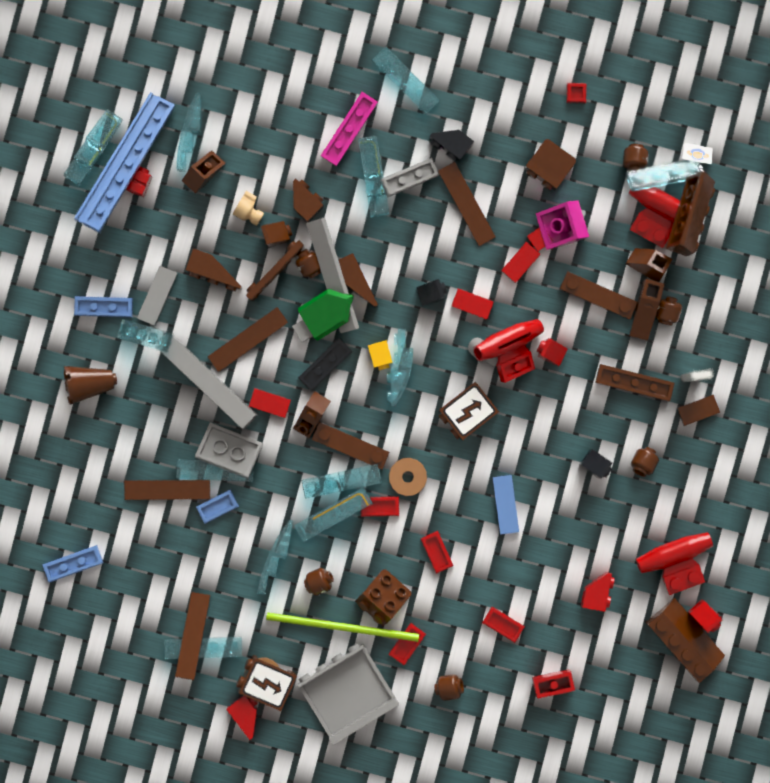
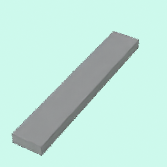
(330, 265)

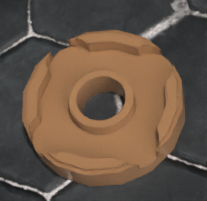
(407, 488)

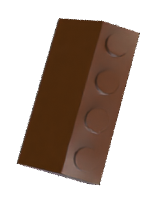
(691, 214)
(686, 640)

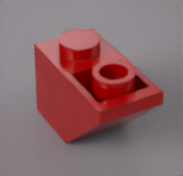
(551, 351)
(596, 593)
(705, 616)

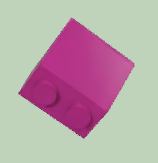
(563, 224)

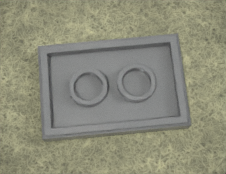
(229, 450)

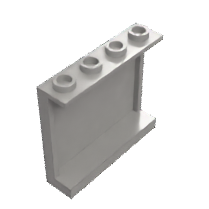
(347, 693)

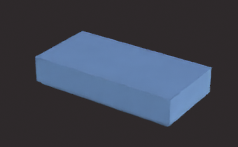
(217, 506)

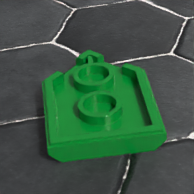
(326, 312)

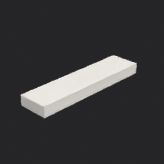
(696, 376)

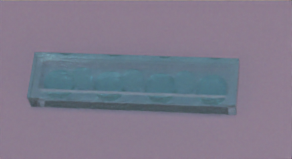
(405, 80)
(662, 174)
(145, 335)
(201, 470)
(209, 647)

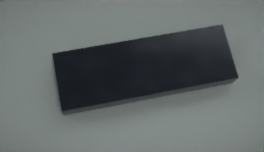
(325, 364)

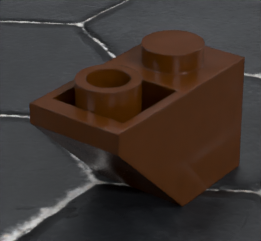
(305, 202)
(649, 263)
(311, 414)

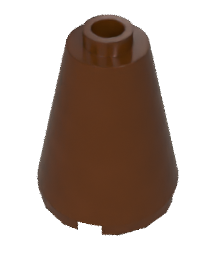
(87, 382)

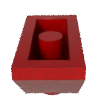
(244, 713)

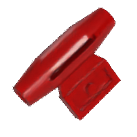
(657, 218)
(510, 348)
(677, 561)

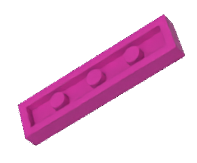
(349, 129)

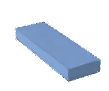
(103, 306)
(505, 504)
(72, 563)

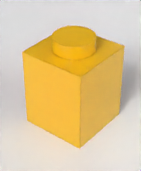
(380, 355)

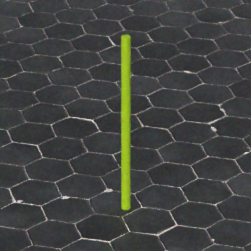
(342, 627)

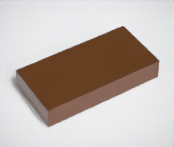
(698, 410)

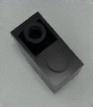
(453, 142)
(431, 292)
(596, 464)

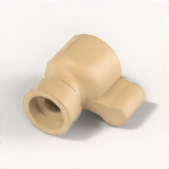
(245, 209)

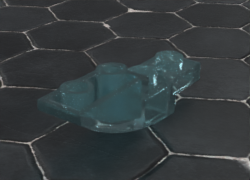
(399, 376)
(341, 481)

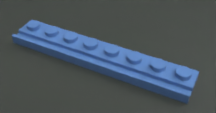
(124, 162)

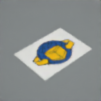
(697, 153)

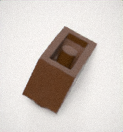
(203, 171)
(276, 233)

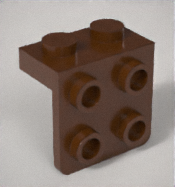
(550, 165)
(383, 597)

